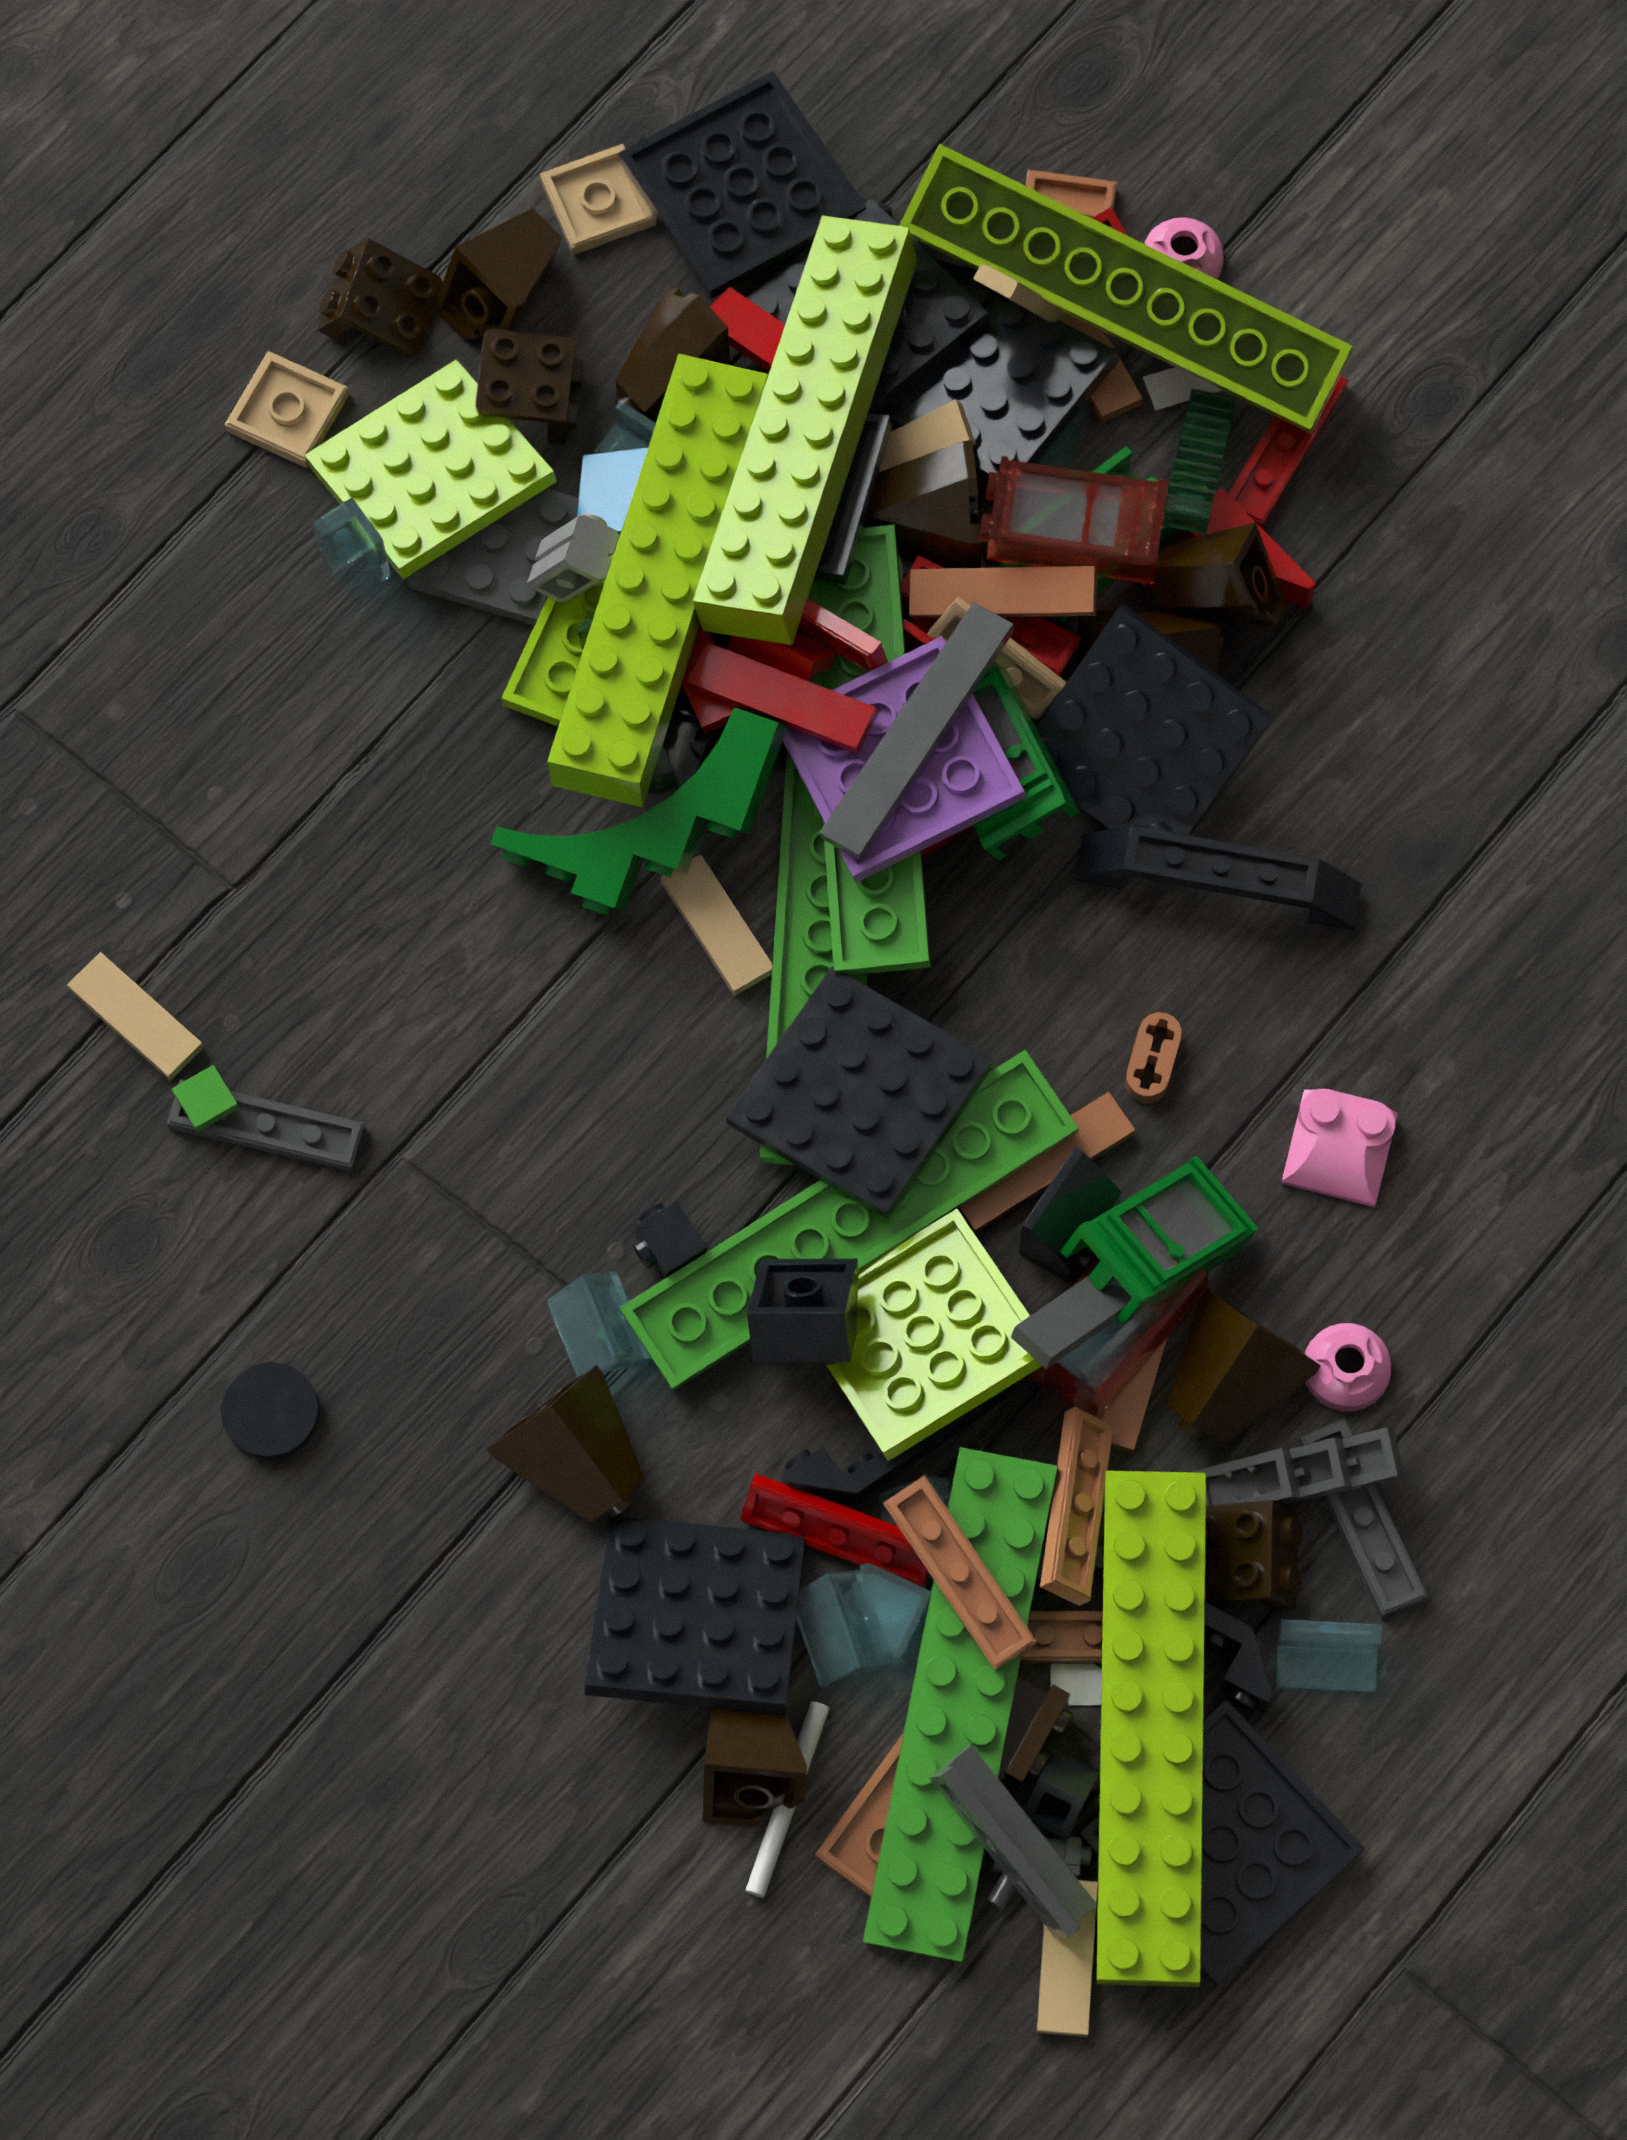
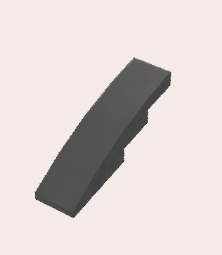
(1307, 1470)

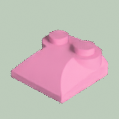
(1340, 1146)

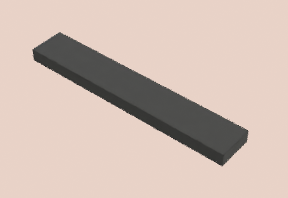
(917, 731)

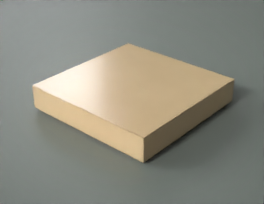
(596, 200)
(286, 408)

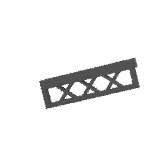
(1014, 1842)

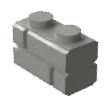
(573, 558)

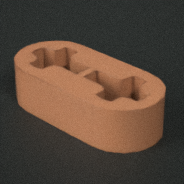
(1142, 1055)

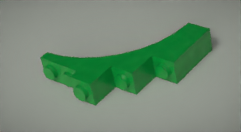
(722, 790)

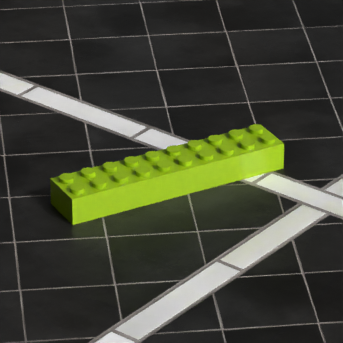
(1127, 289)
(805, 430)
(646, 606)
(1151, 1729)

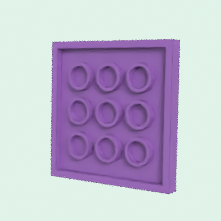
(955, 789)

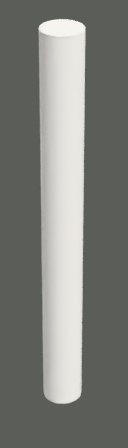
(781, 1815)

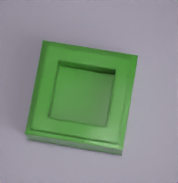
(205, 1098)

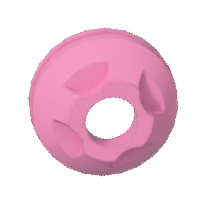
(1207, 257)
(1348, 1390)

